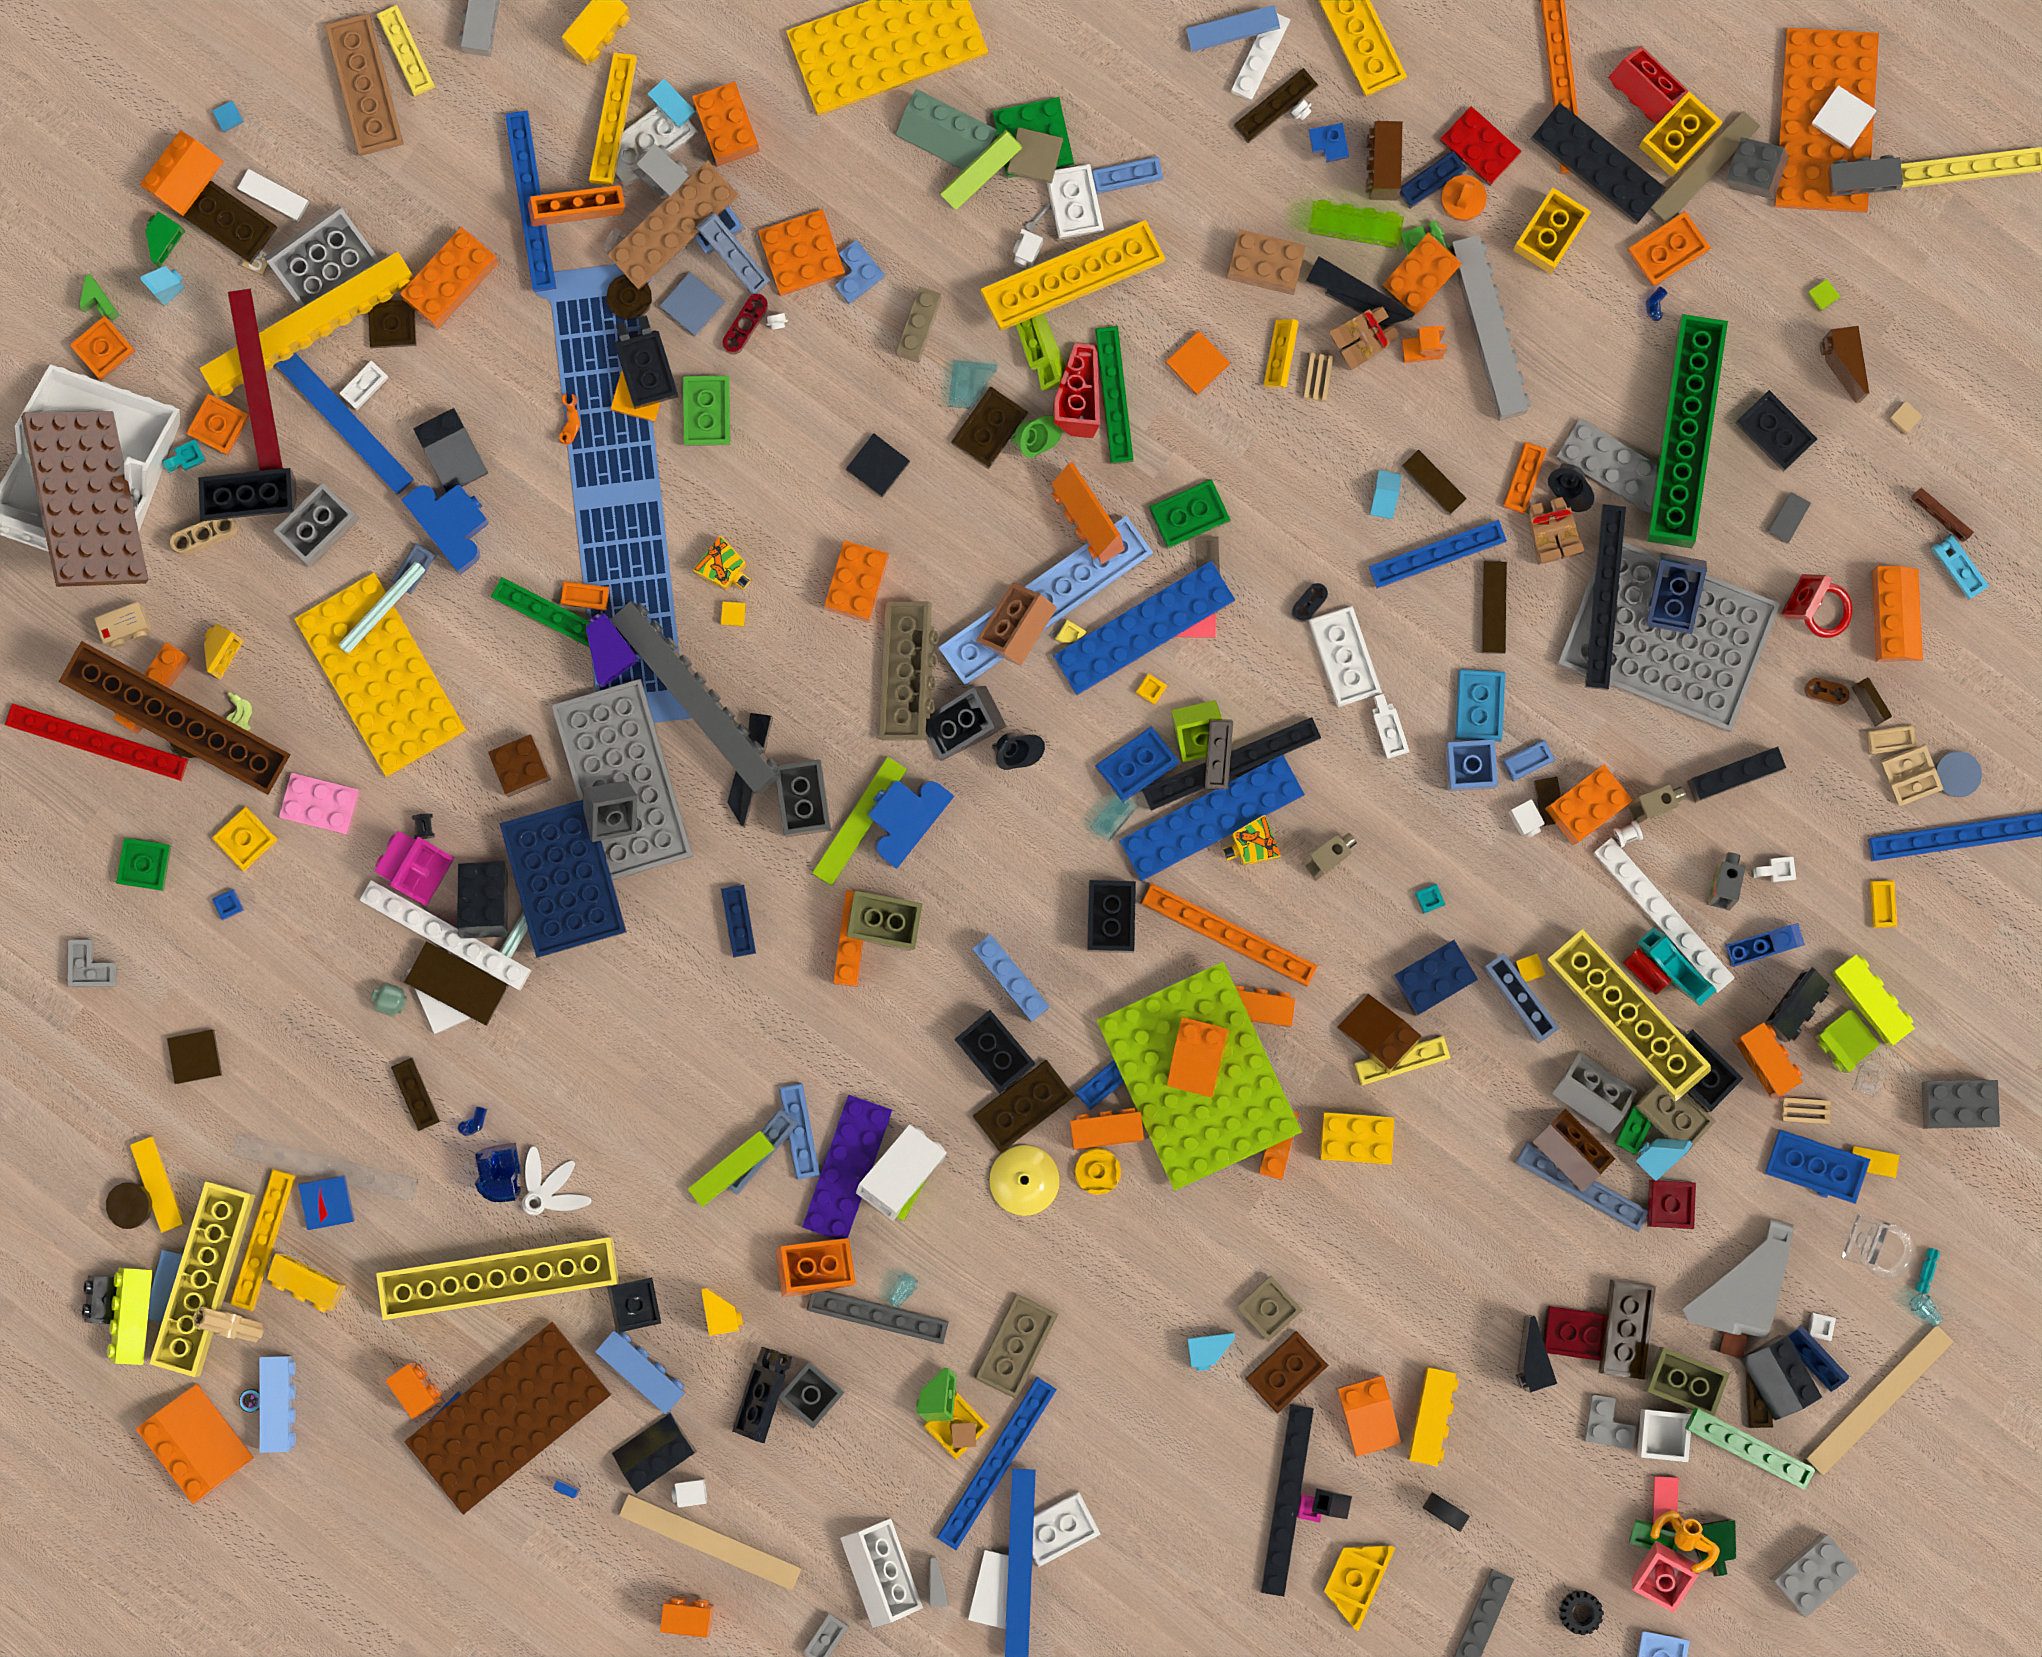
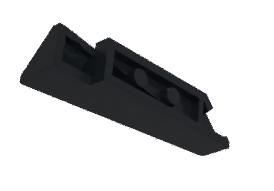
(1355, 293)
(741, 794)

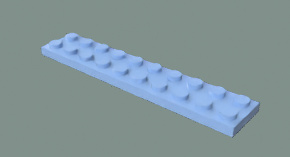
(1064, 585)

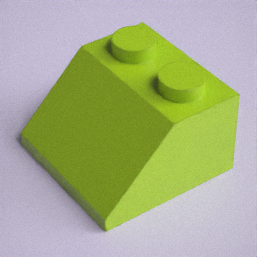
(1192, 728)

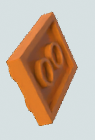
(1669, 249)
(1422, 273)

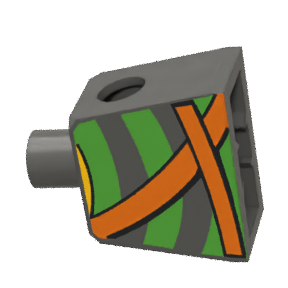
(1727, 883)

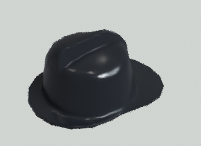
(1571, 485)
(1018, 751)

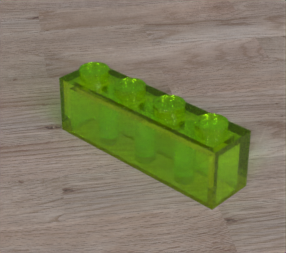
(1356, 224)

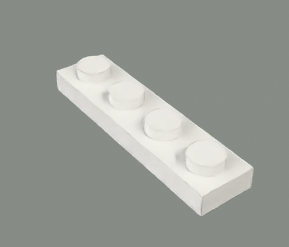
(1259, 61)

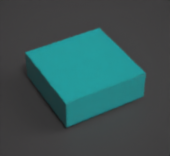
(1430, 898)

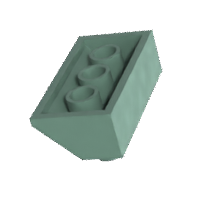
(944, 130)

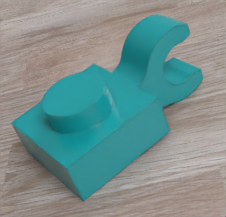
(187, 455)

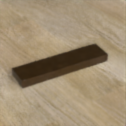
(1275, 105)
(1494, 607)

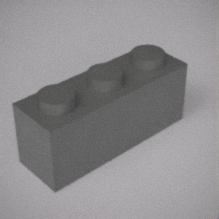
(1865, 176)

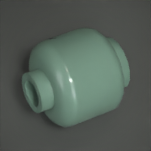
(388, 999)

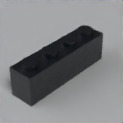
(1736, 774)

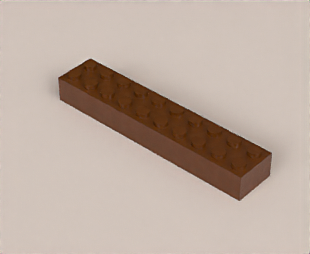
(174, 717)

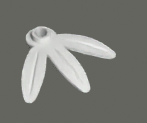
(553, 1183)

